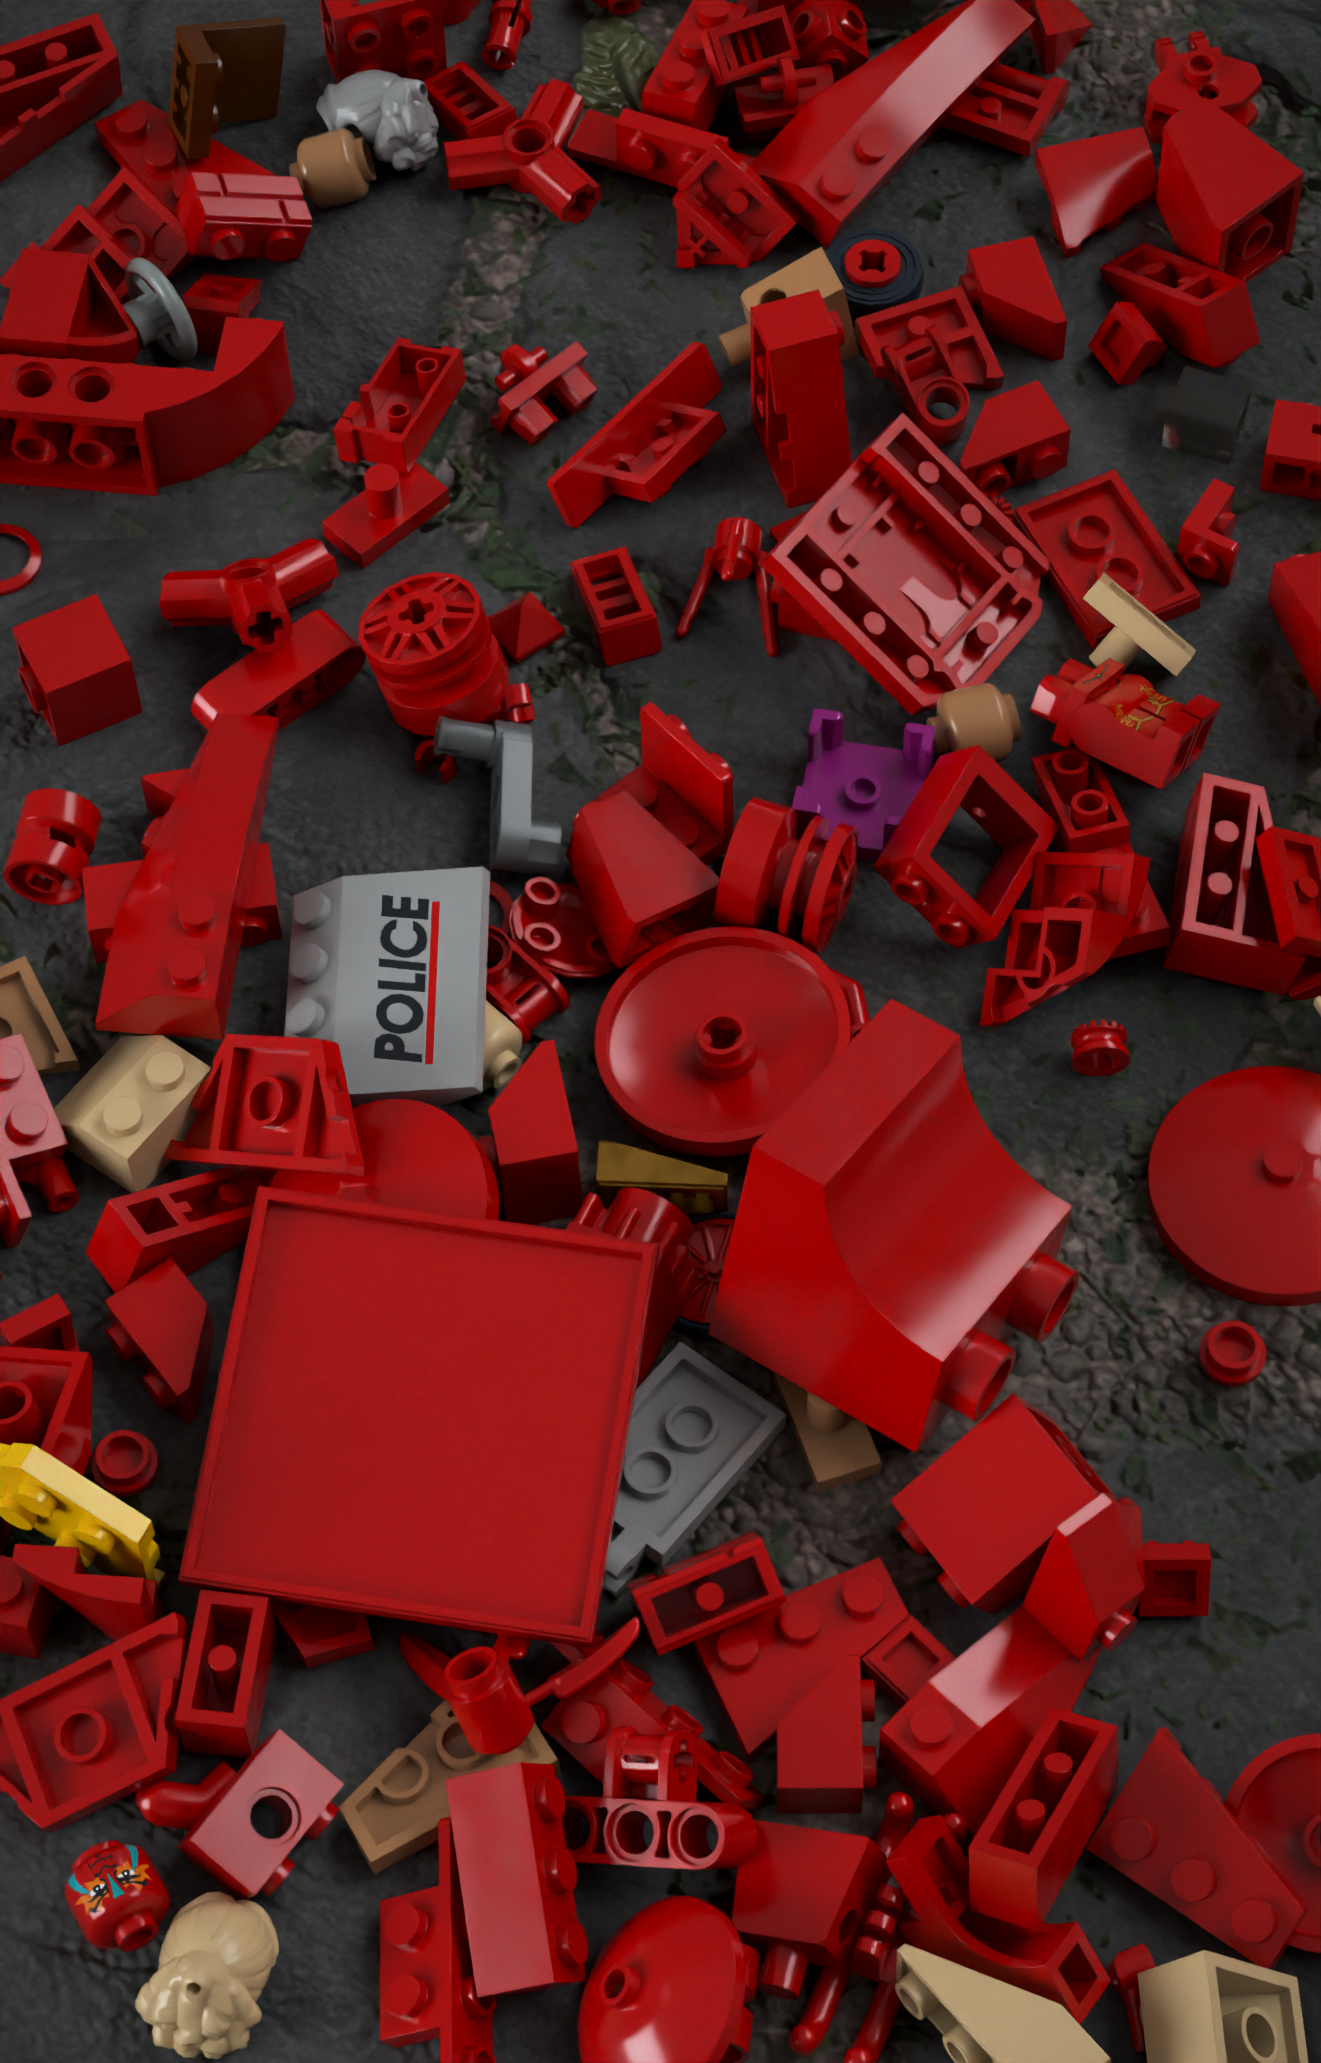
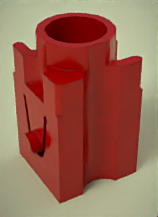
(647, 1218)

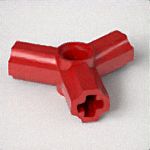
(531, 156)
(250, 593)

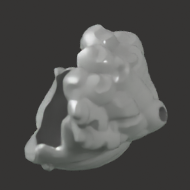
(388, 113)

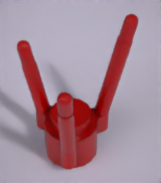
(734, 556)

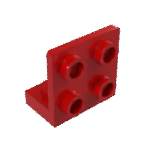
(384, 36)
(681, 785)

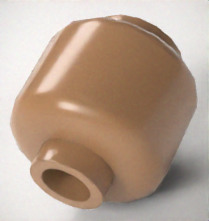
(334, 168)
(974, 718)

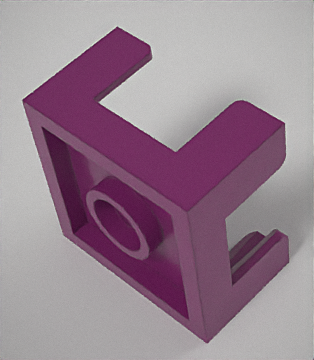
(861, 781)

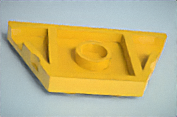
(76, 1513)

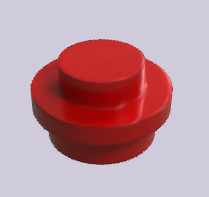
(1232, 1353)
(124, 1463)

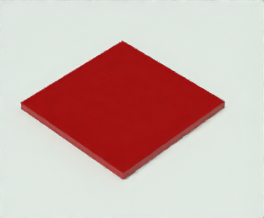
(422, 1416)

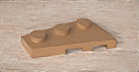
(407, 1794)

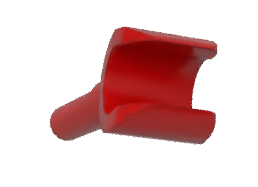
(1124, 1979)

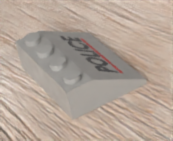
(395, 980)

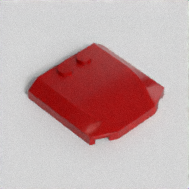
(912, 570)

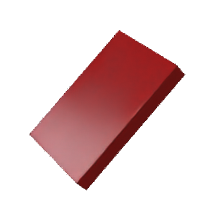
(1100, 531)

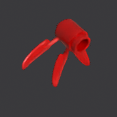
(486, 1692)

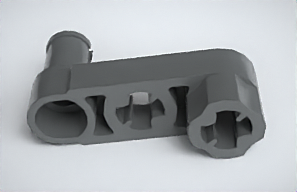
(507, 746)

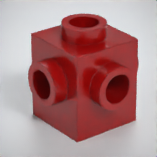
(829, 34)

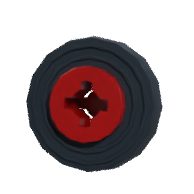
(876, 270)

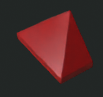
(1055, 31)

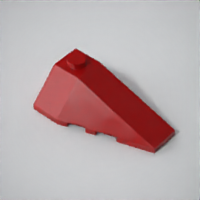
(979, 1716)

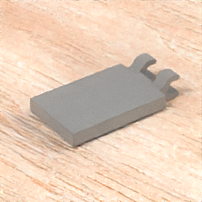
(684, 1452)

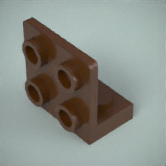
(222, 77)

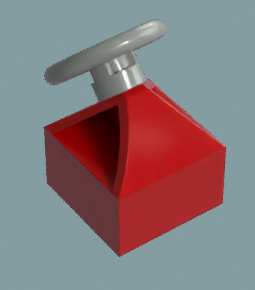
(68, 310)

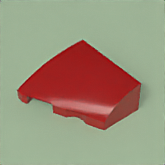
(1096, 183)
(109, 1602)

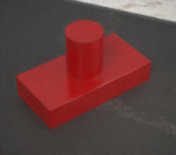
(384, 511)

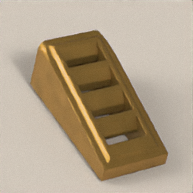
(684, 1184)

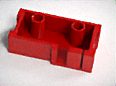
(400, 405)

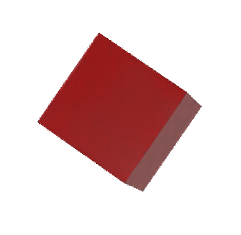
(76, 670)

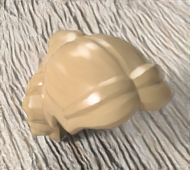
(210, 1976)

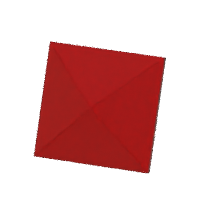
(524, 627)

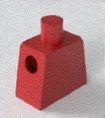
(805, 1900)

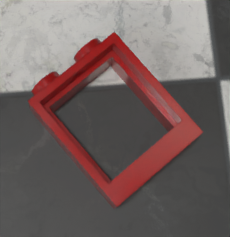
(1002, 810)

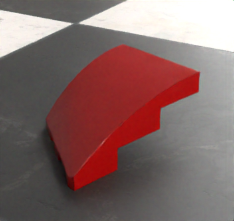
(119, 226)
(1071, 928)

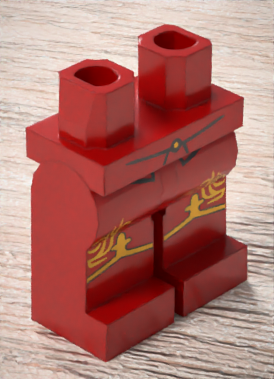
(1124, 720)

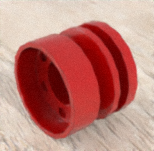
(433, 652)
(799, 878)

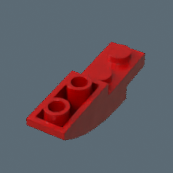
(1092, 821)

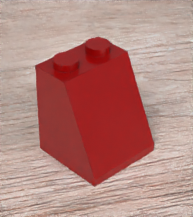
(1225, 192)
(996, 1503)

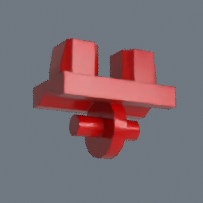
(776, 98)
(524, 404)

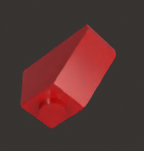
(1016, 296)

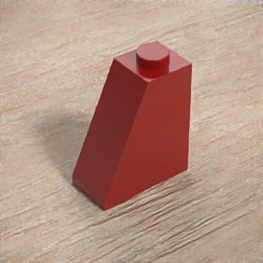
(637, 878)

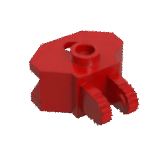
(1197, 75)

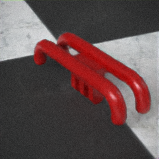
(873, 1954)

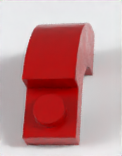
(1046, 1962)

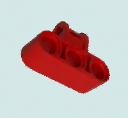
(667, 1797)

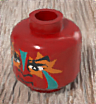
(117, 1896)

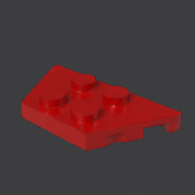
(274, 1109)
(95, 1727)

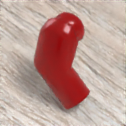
(53, 1181)
(182, 1804)

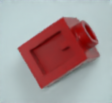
(1205, 536)

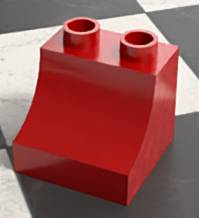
(891, 1239)

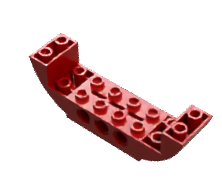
(141, 424)

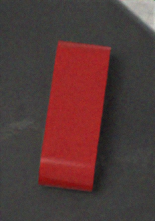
(285, 682)

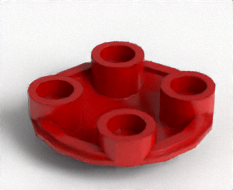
(558, 930)

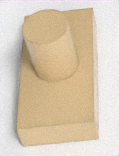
(1134, 630)

